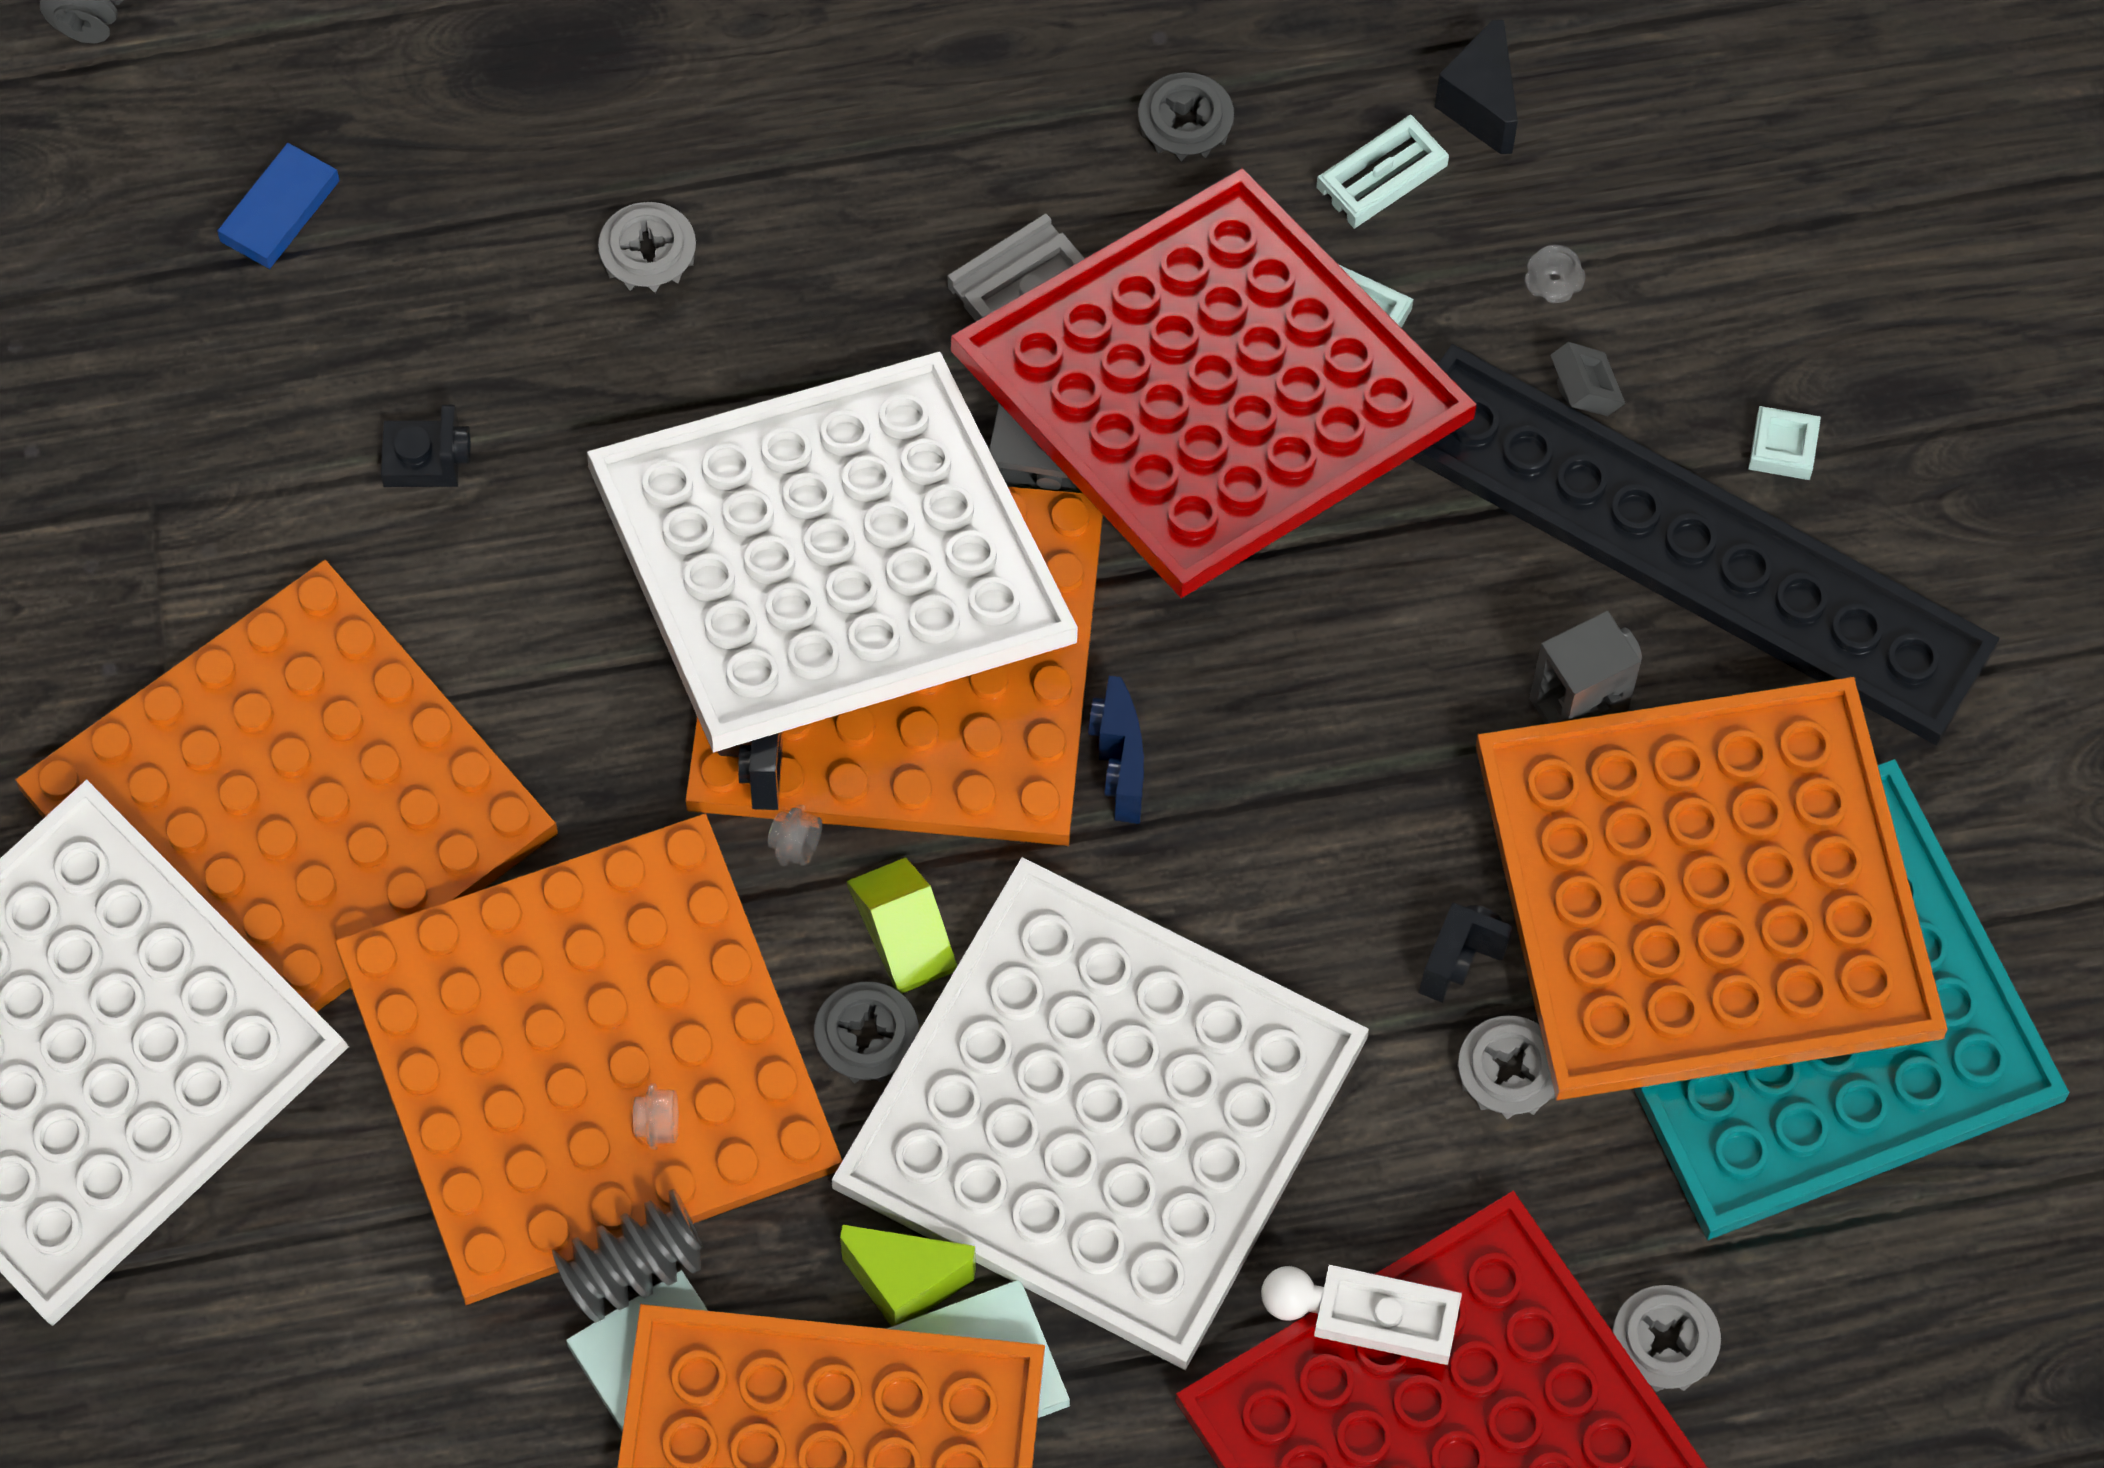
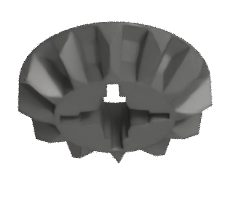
(1181, 94)
(849, 1010)

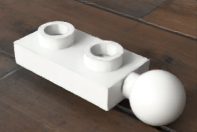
(1368, 1310)

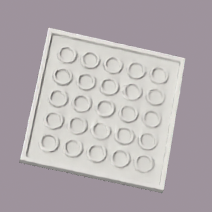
(829, 550)
(128, 1047)
(1102, 1111)

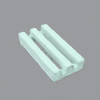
(1398, 186)

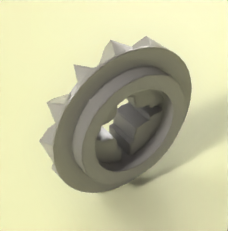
(668, 231)
(1502, 1039)
(1662, 1308)

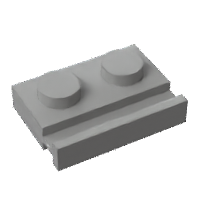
(1013, 267)

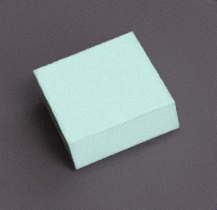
(1784, 443)

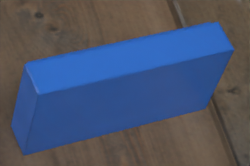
(278, 205)

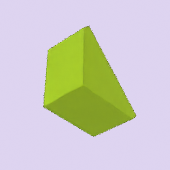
(904, 924)
(905, 1271)

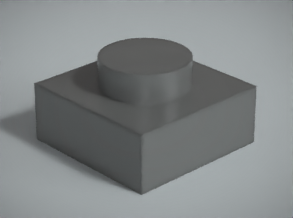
(1587, 379)

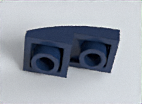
(1122, 746)

